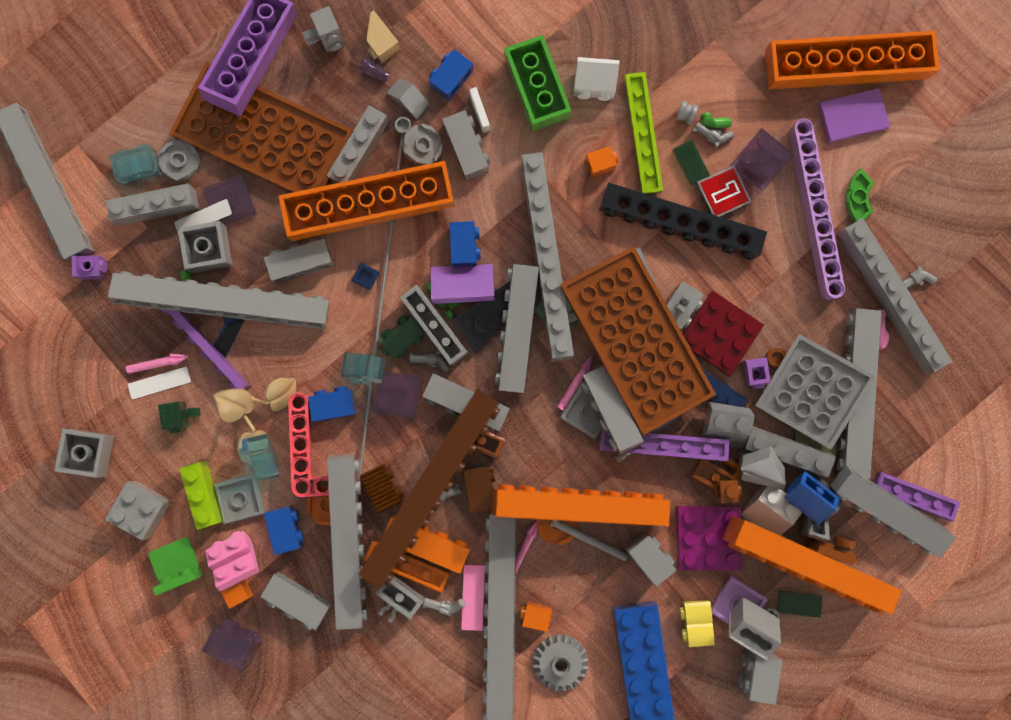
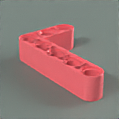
(306, 454)

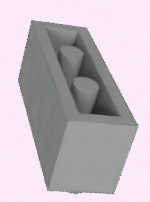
(466, 144)
(298, 260)
(296, 601)

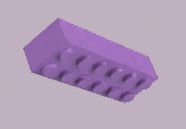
(247, 54)

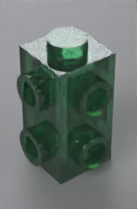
(397, 340)

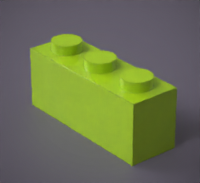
(201, 494)

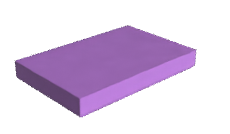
(854, 115)
(462, 283)

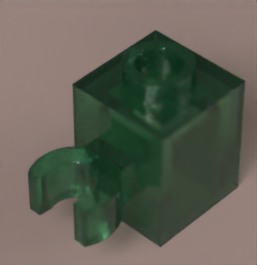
(175, 416)

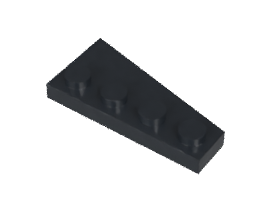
(482, 319)

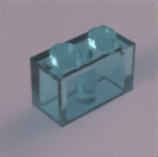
(135, 164)
(362, 368)
(259, 458)

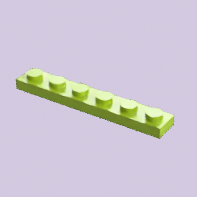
(643, 133)

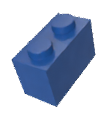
(451, 74)
(463, 243)
(332, 405)
(811, 498)
(284, 529)

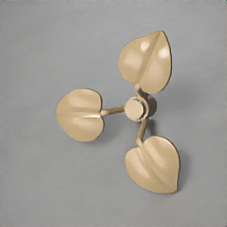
(237, 402)

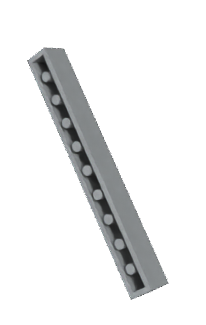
(546, 257)
(218, 300)
(501, 618)

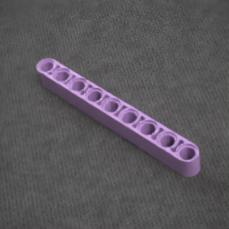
(820, 200)

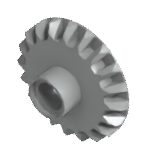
(560, 648)

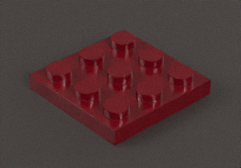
(721, 333)

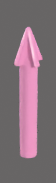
(173, 359)
(584, 368)
(531, 533)

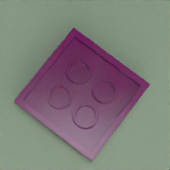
(700, 538)

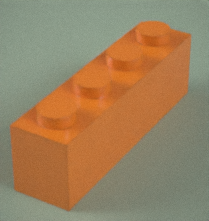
(439, 549)

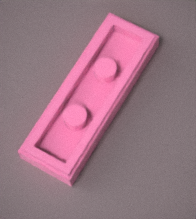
(473, 597)

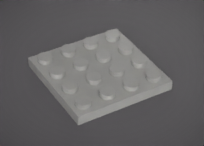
(815, 391)

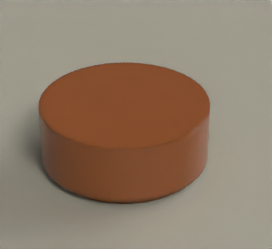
(775, 357)
(845, 542)

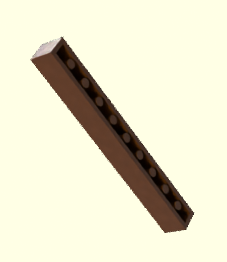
(429, 489)

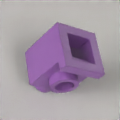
(81, 268)
(761, 367)

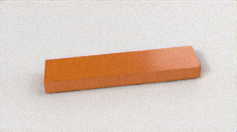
(418, 571)

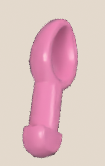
(884, 335)

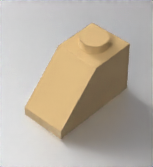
(380, 40)

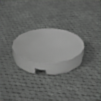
(422, 144)
(179, 160)

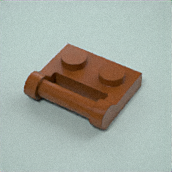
(708, 472)
(829, 550)

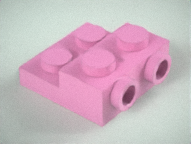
(232, 560)

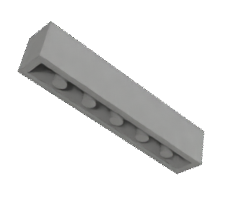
(517, 329)
(892, 511)

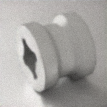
(687, 112)

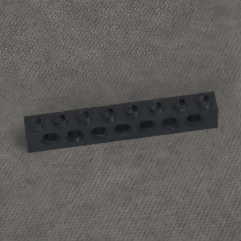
(753, 237)

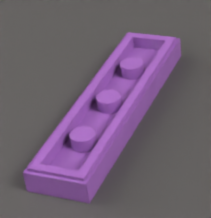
(919, 497)

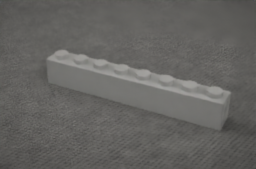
(44, 183)
(894, 297)
(863, 351)
(345, 541)

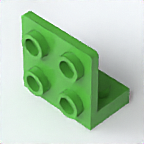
(174, 565)

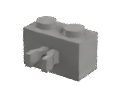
(325, 30)
(683, 302)
(401, 598)

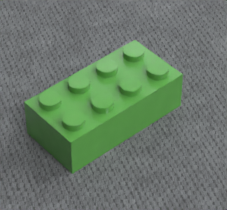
(537, 83)

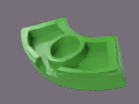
(857, 196)

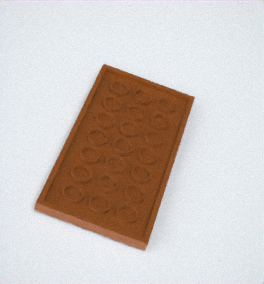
(269, 139)
(637, 340)

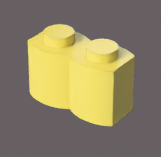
(697, 623)

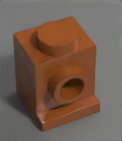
(727, 491)

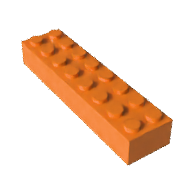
(851, 59)
(366, 201)
(576, 506)
(811, 566)

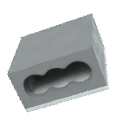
(754, 628)

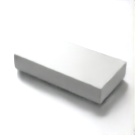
(479, 110)

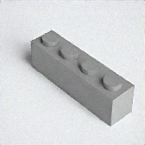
(359, 146)
(152, 204)
(434, 325)
(456, 399)
(613, 411)
(792, 451)

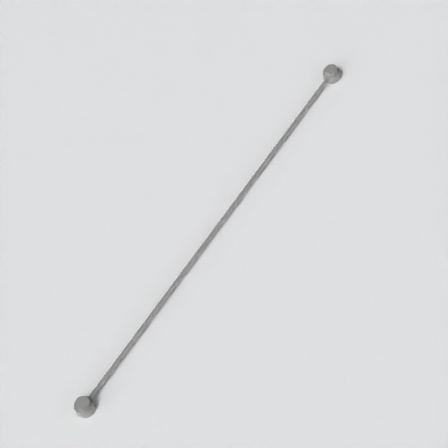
(402, 125)

